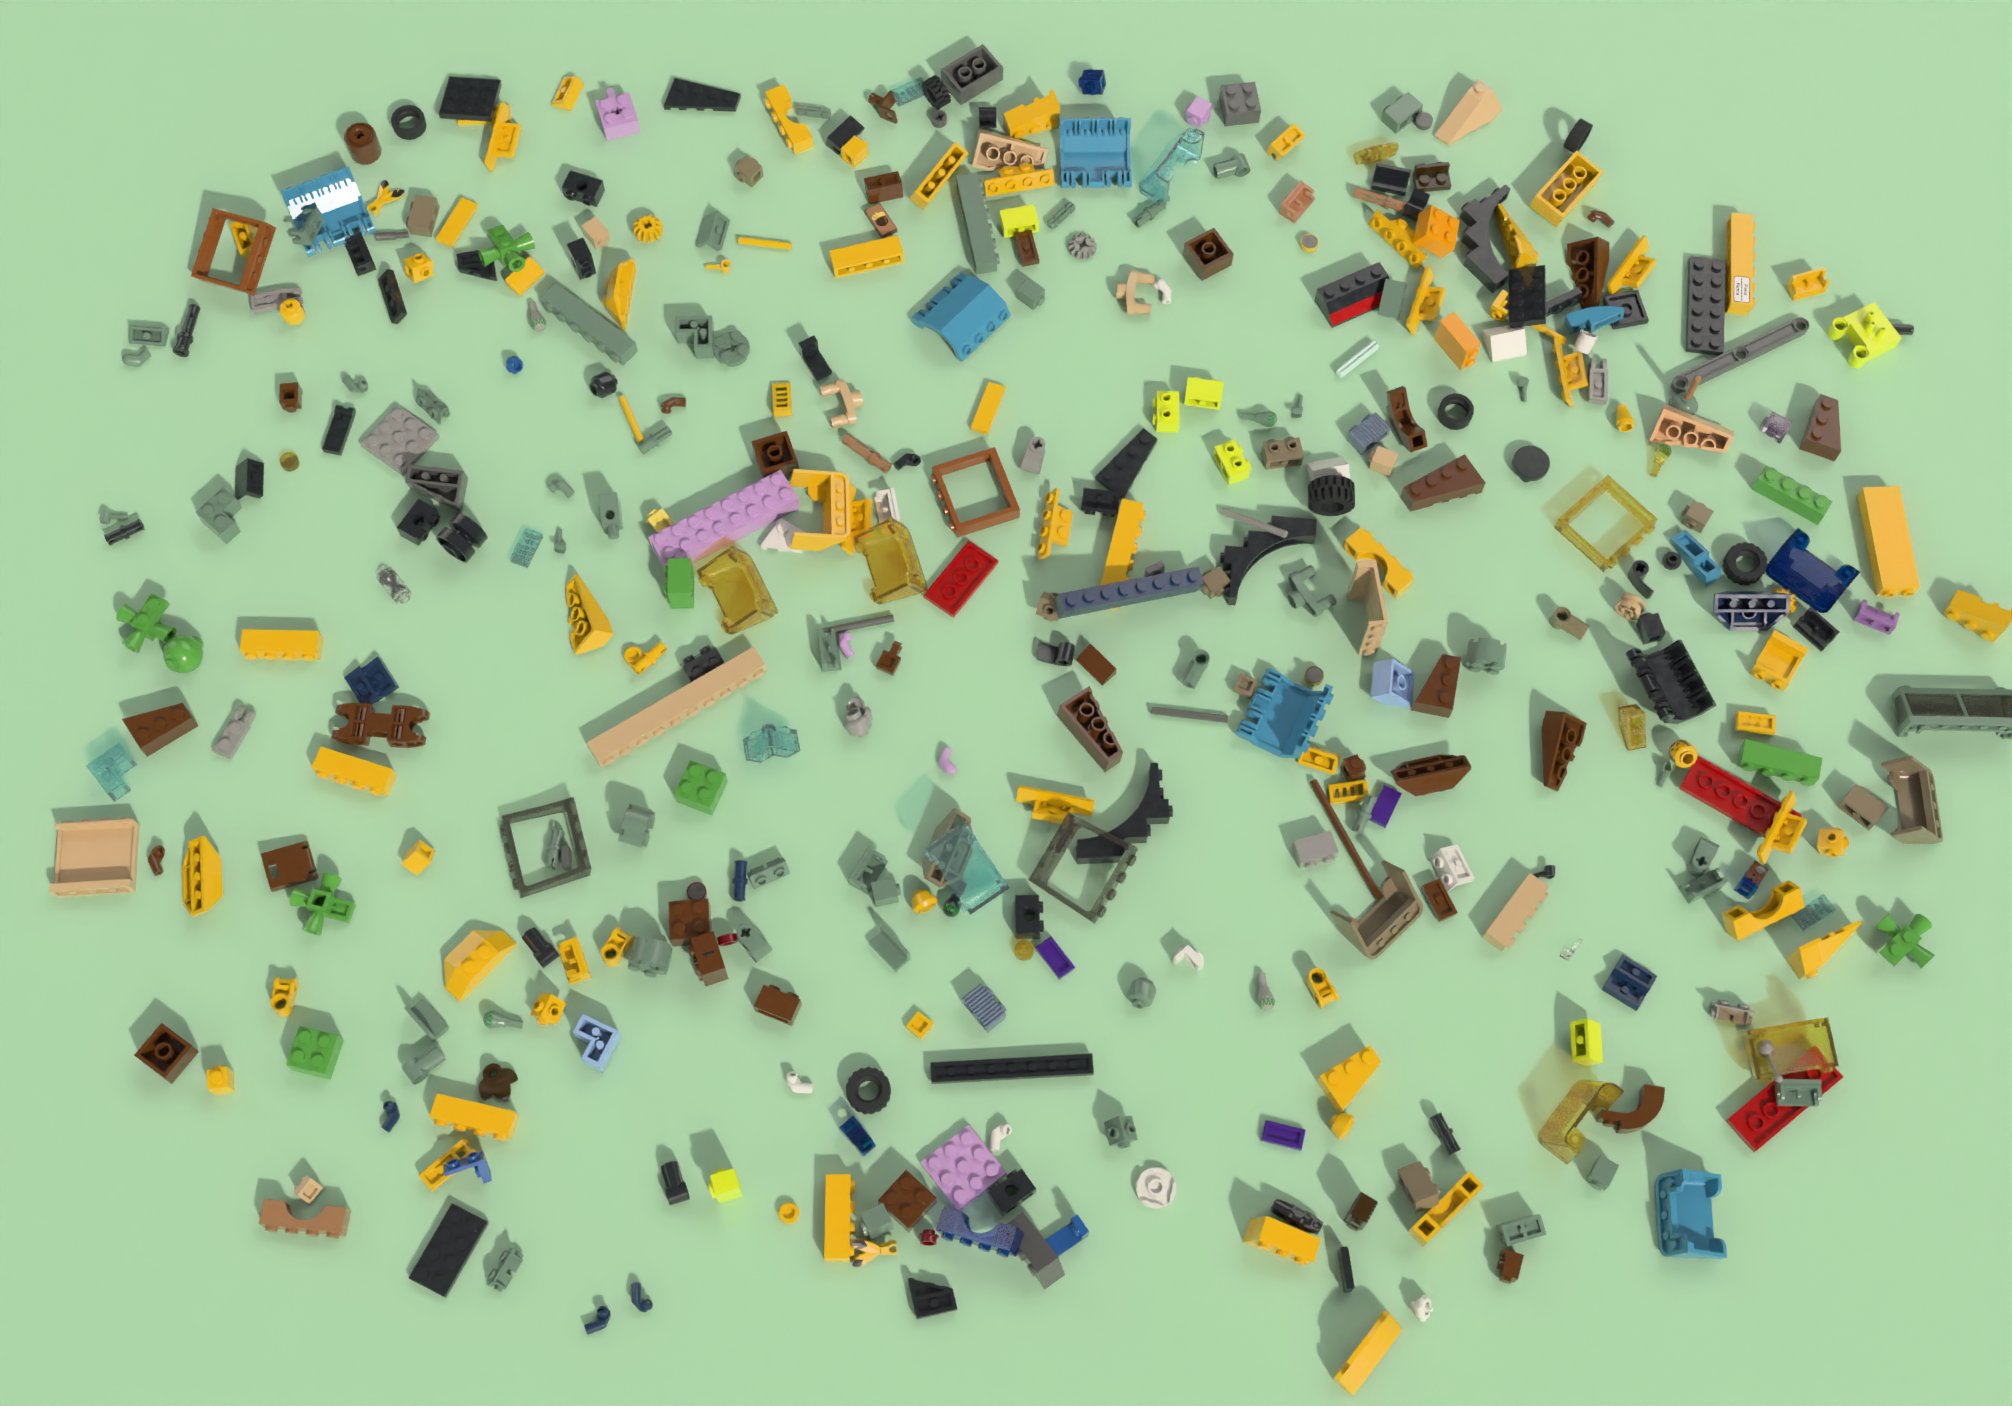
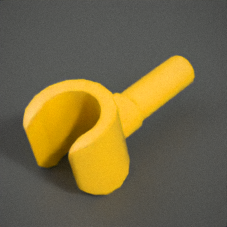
(725, 270)

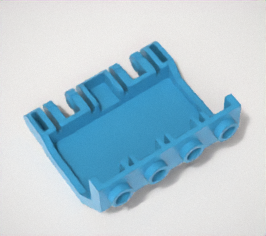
(1095, 151)
(339, 205)
(964, 314)
(1284, 716)

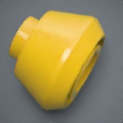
(923, 901)
(1341, 1124)

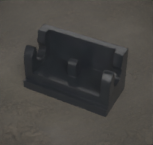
(843, 134)
(360, 254)
(1816, 629)

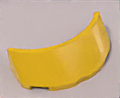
(1368, 1353)

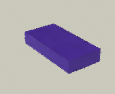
(1385, 806)
(1055, 958)
(1283, 1135)

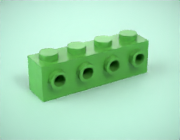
(1792, 495)
(1779, 762)

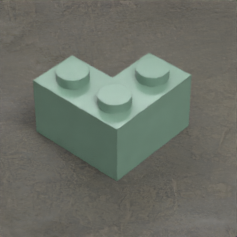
(697, 331)
(218, 513)

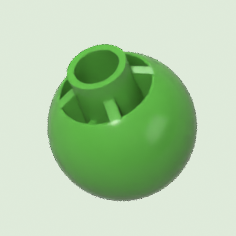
(183, 653)

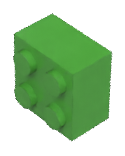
(680, 583)
(701, 787)
(314, 1052)

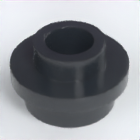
(1669, 564)

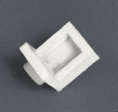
(1193, 957)

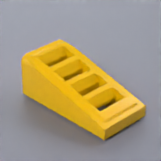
(786, 410)
(1348, 785)

